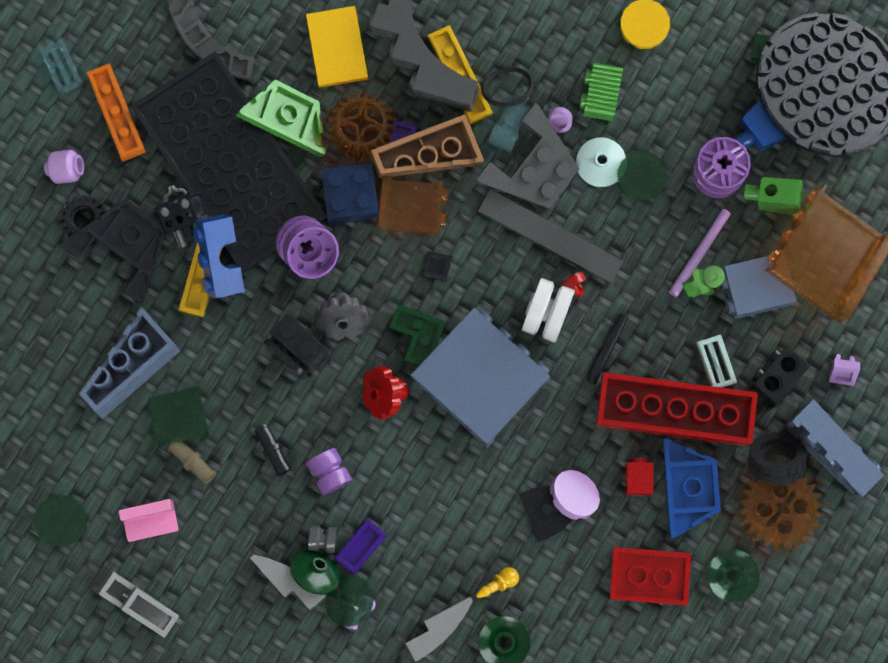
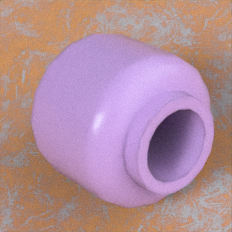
(64, 166)

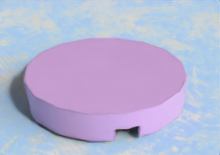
(575, 494)

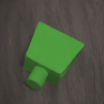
(786, 198)

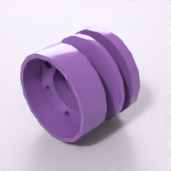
(708, 173)
(314, 257)

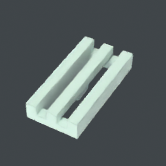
(709, 342)

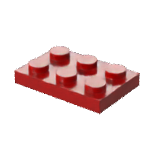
(650, 576)

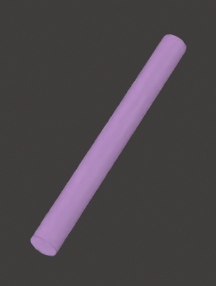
(700, 252)

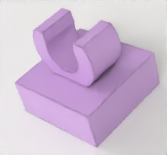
(844, 371)

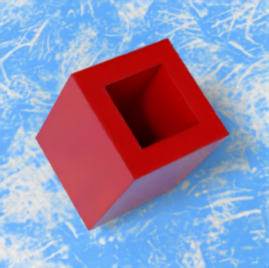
(638, 477)

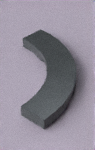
(203, 44)

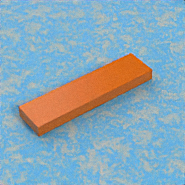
(116, 112)

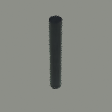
(607, 349)

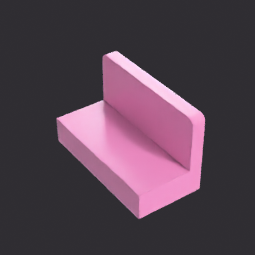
(149, 520)

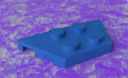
(690, 487)

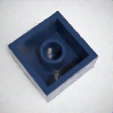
(350, 194)

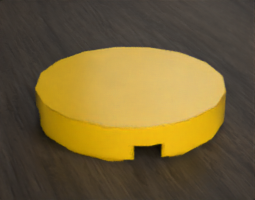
(645, 24)

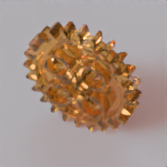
(798, 523)

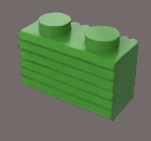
(602, 91)

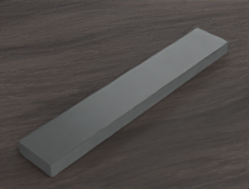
(550, 236)

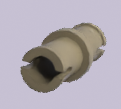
(192, 461)

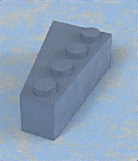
(834, 449)

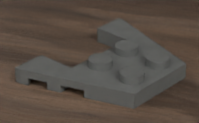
(542, 172)

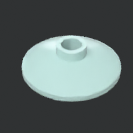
(591, 170)

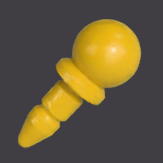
(507, 578)

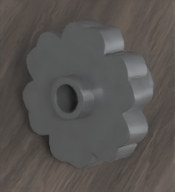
(341, 317)

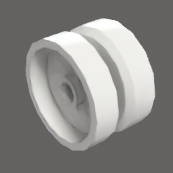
(548, 310)

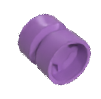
(329, 472)

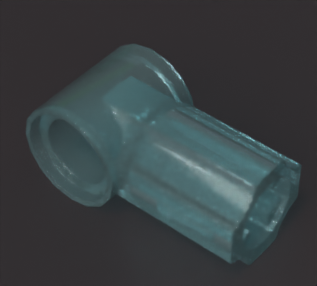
(506, 131)

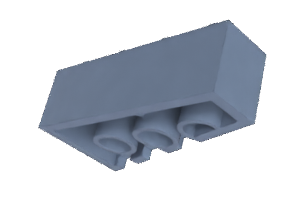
(129, 364)

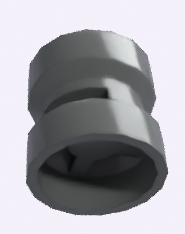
(322, 539)

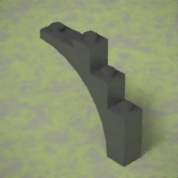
(433, 78)

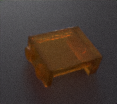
(411, 206)

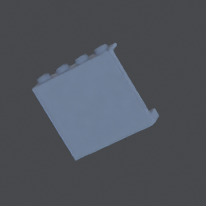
(481, 376)

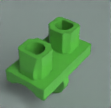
(704, 281)

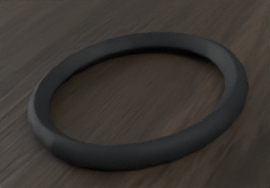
(511, 103)

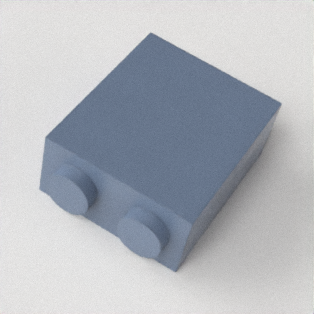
(753, 289)

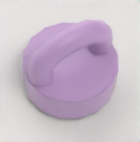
(560, 119)

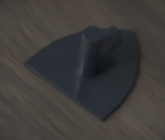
(542, 513)

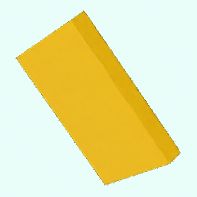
(337, 46)

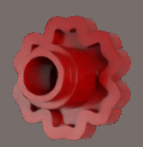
(383, 392)

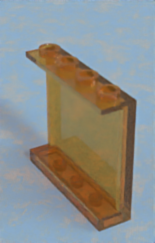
(828, 255)

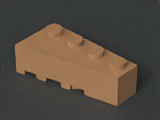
(433, 149)

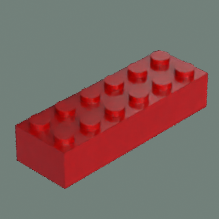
(676, 409)

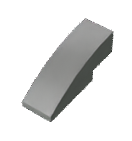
(282, 579)
(137, 603)
(439, 629)

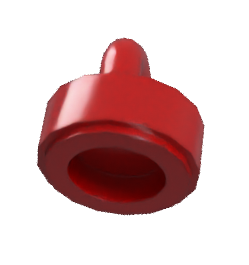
(574, 282)

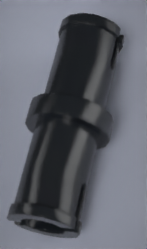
(273, 450)

